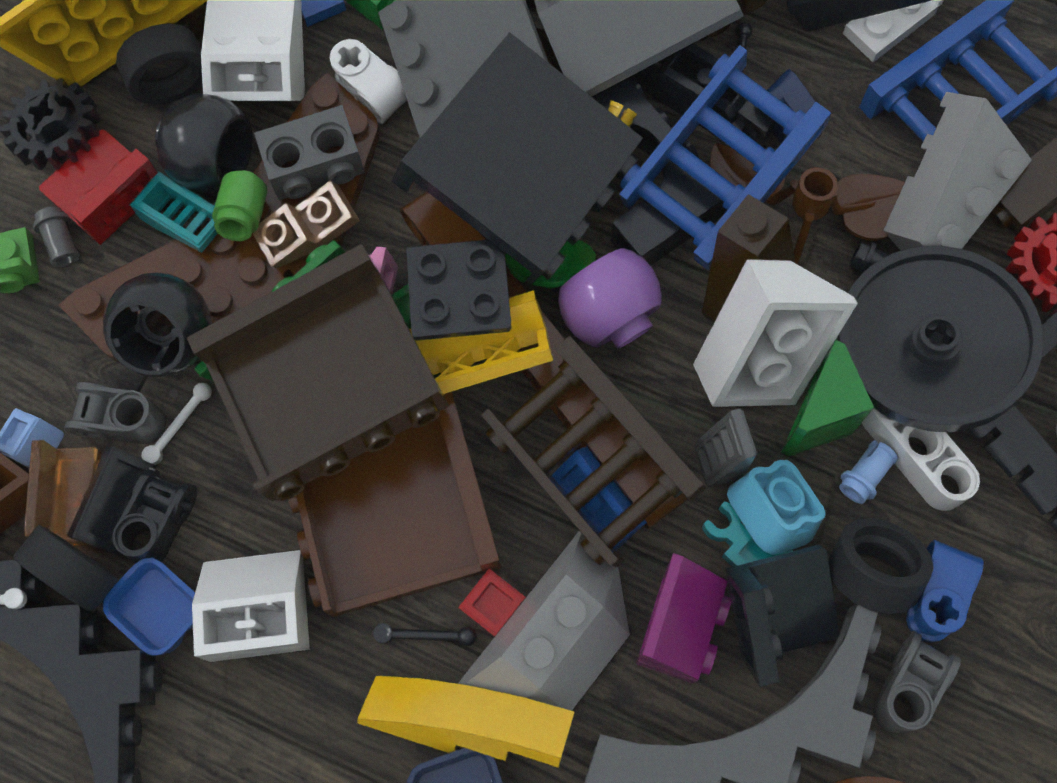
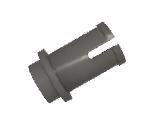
(56, 236)

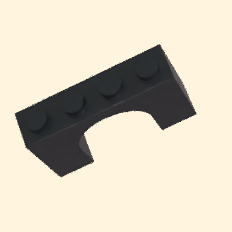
(644, 227)

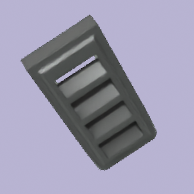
(726, 450)

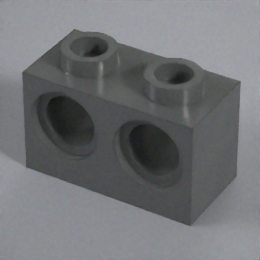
(307, 142)

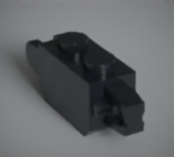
(686, 76)

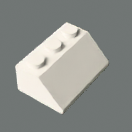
(771, 335)

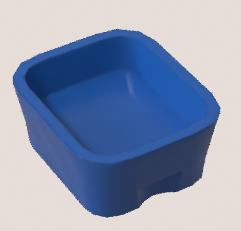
(151, 607)

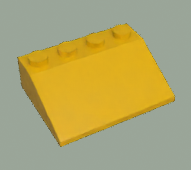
(81, 36)

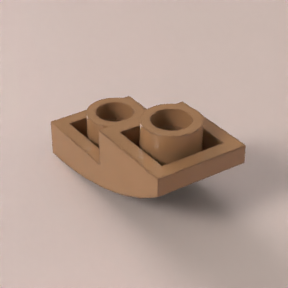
(301, 229)

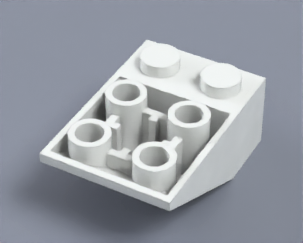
(253, 50)

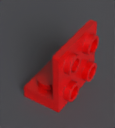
(99, 185)

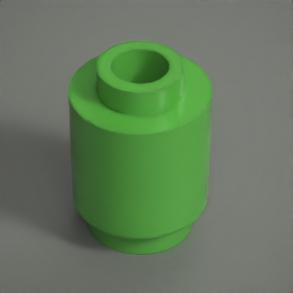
(239, 205)

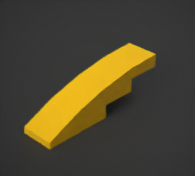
(467, 717)

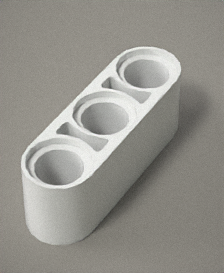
(926, 470)

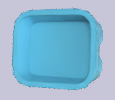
(777, 507)

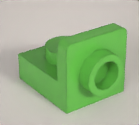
(17, 260)

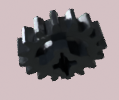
(50, 124)

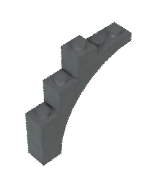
(813, 722)

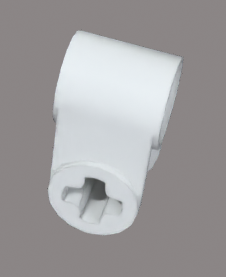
(368, 78)

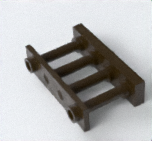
(639, 443)

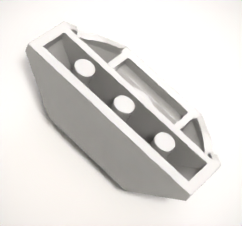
(558, 633)

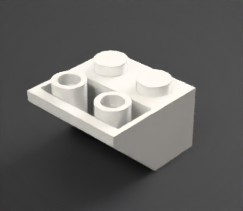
(250, 607)

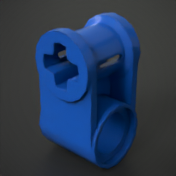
(948, 591)

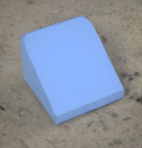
(20, 432)

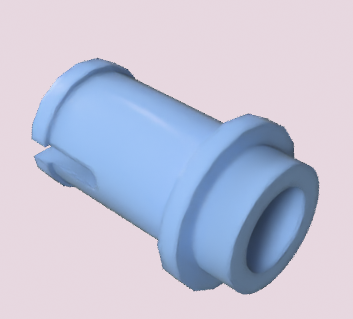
(867, 473)

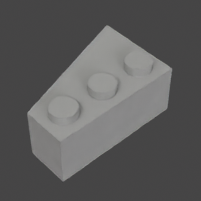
(960, 178)

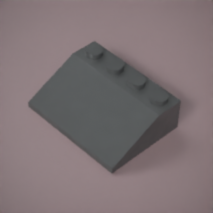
(615, 39)
(446, 42)

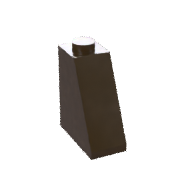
(748, 234)

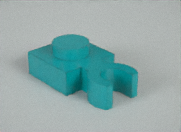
(743, 547)

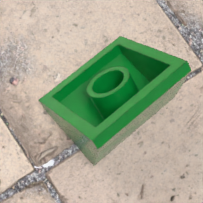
(832, 404)

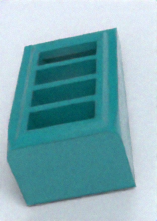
(158, 194)

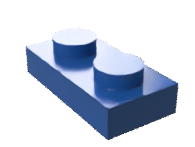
(603, 506)

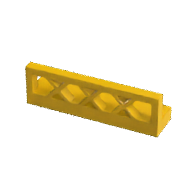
(456, 354)

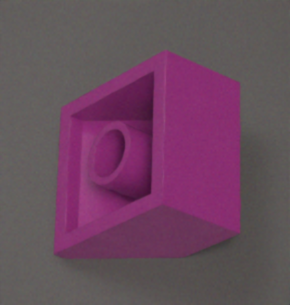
(684, 620)

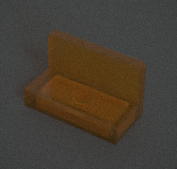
(57, 486)

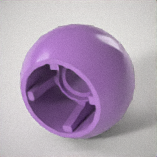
(611, 299)

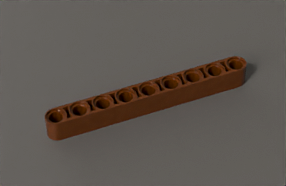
(437, 224)

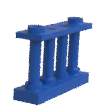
(956, 46)
(770, 165)

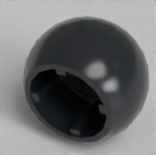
(203, 141)
(148, 340)

